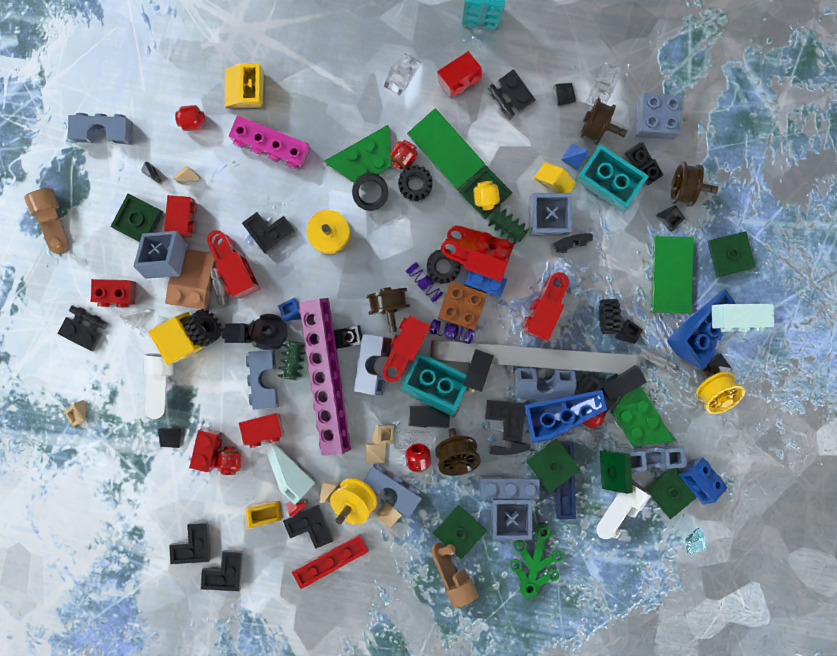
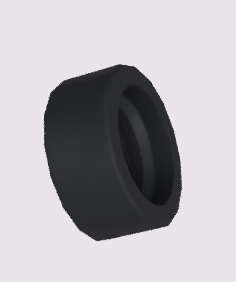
(370, 177)

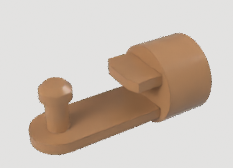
(43, 206)
(458, 585)

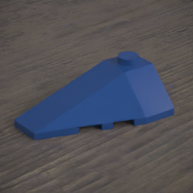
(696, 338)
(559, 415)

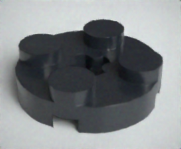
(268, 341)

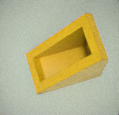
(555, 178)
(262, 513)

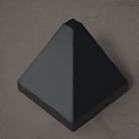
(564, 93)
(150, 171)
(671, 217)
(629, 332)
(718, 364)
(169, 437)

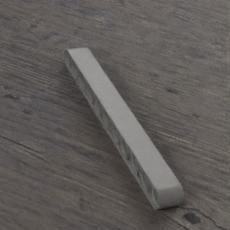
(535, 357)

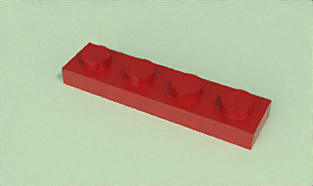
(330, 561)

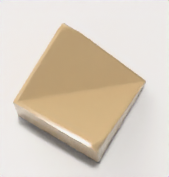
(327, 490)

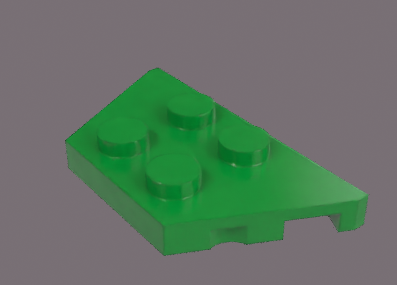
(364, 156)
(640, 419)

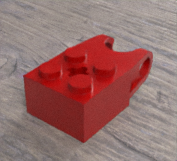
(479, 251)
(232, 266)
(546, 308)
(405, 346)

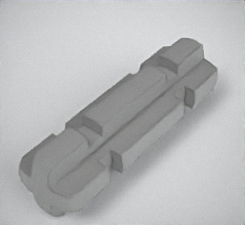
(218, 284)
(657, 359)

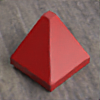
(294, 509)

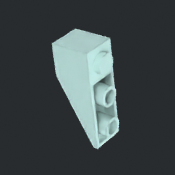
(289, 476)

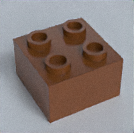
(462, 306)

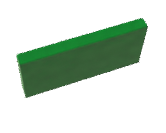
(446, 149)
(672, 274)

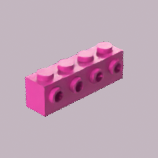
(270, 142)

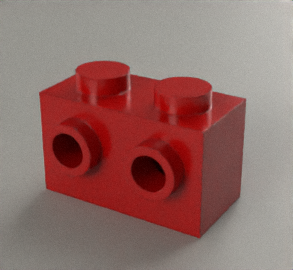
(459, 74)
(180, 215)
(113, 292)
(261, 429)
(205, 450)

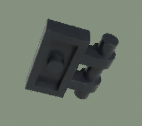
(515, 90)
(79, 333)

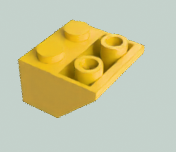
(244, 86)
(172, 339)

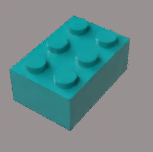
(483, 13)
(611, 178)
(434, 384)

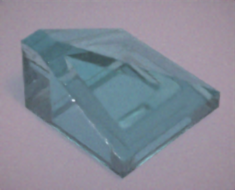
(695, 541)

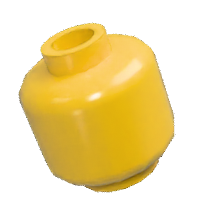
(486, 195)

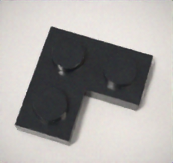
(265, 236)
(511, 413)
(311, 521)
(197, 547)
(226, 578)

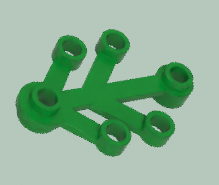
(535, 564)

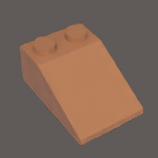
(194, 284)

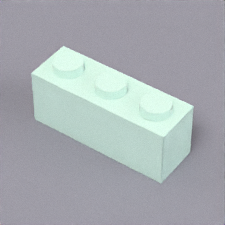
(742, 317)

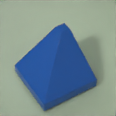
(574, 156)
(290, 310)

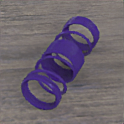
(424, 282)
(451, 331)

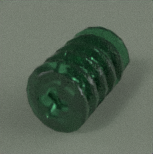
(508, 225)
(292, 360)

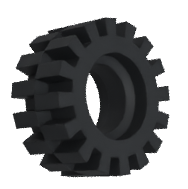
(415, 171)
(437, 276)
(609, 316)
(210, 324)

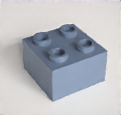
(659, 116)
(551, 214)
(160, 254)
(511, 519)

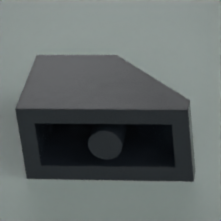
(236, 333)

